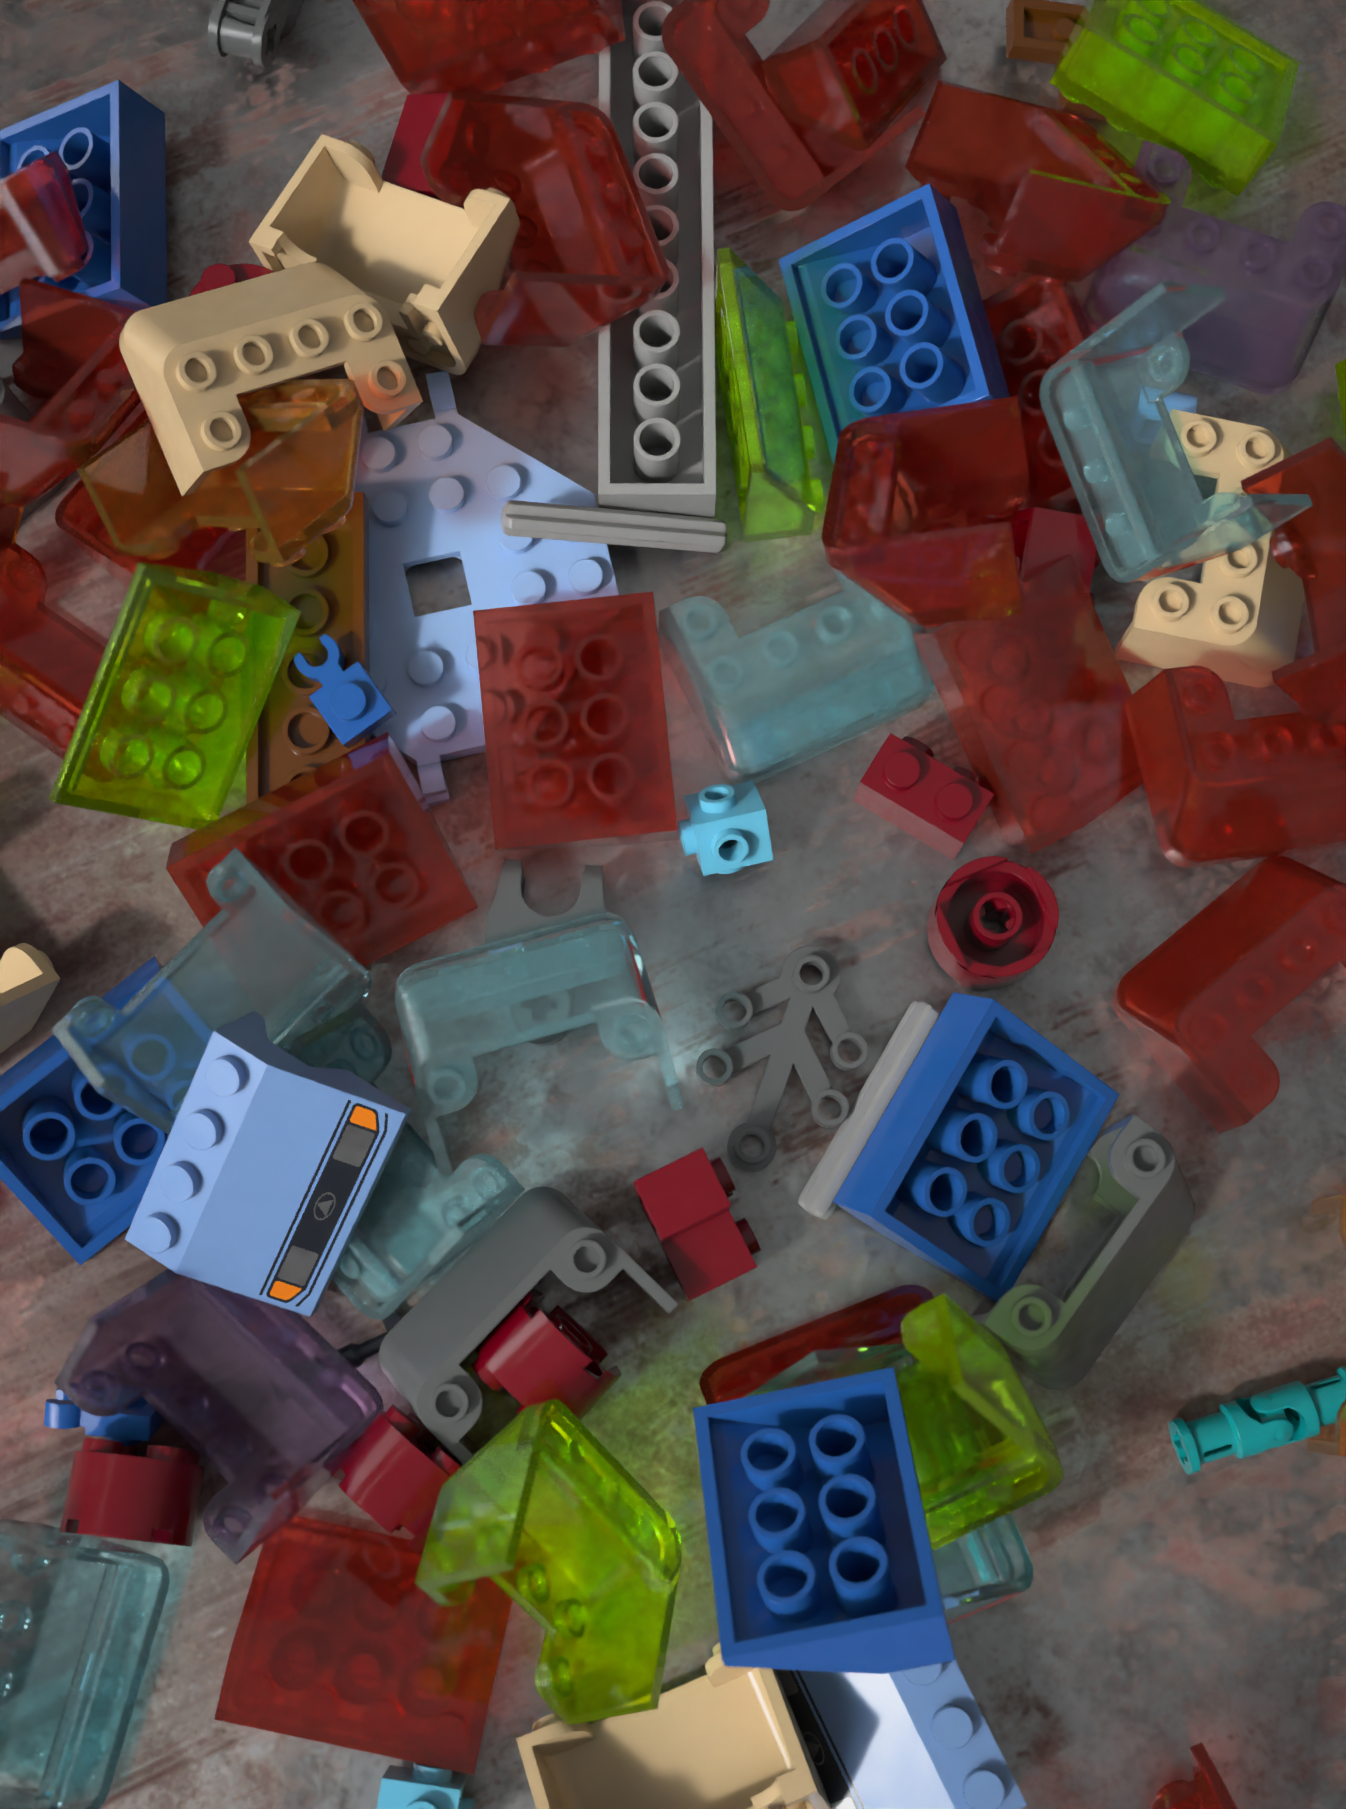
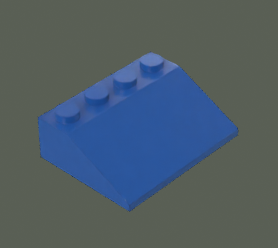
(118, 173)
(892, 315)
(977, 1145)
(70, 1149)
(820, 1530)

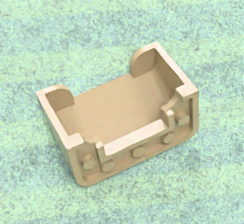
(396, 245)
(706, 1747)

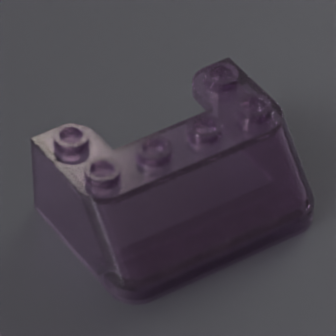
(1271, 286)
(238, 1384)

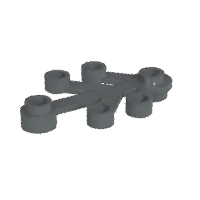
(787, 1047)

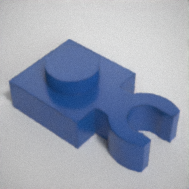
(348, 697)
(130, 1426)

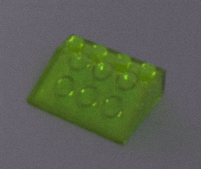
(1181, 82)
(763, 406)
(175, 697)

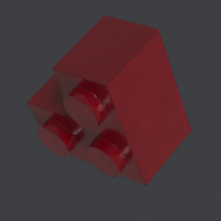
(694, 1224)

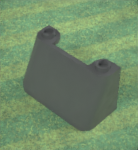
(1063, 1336)

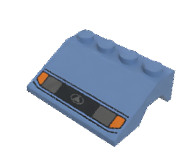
(266, 1170)
(900, 1740)

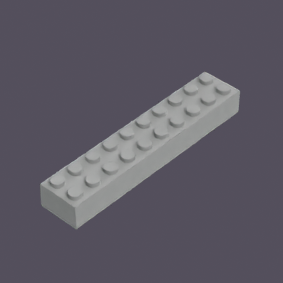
(661, 356)

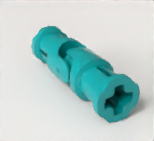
(1259, 1421)

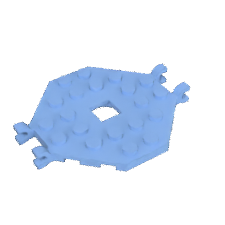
(440, 496)

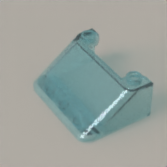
(250, 957)

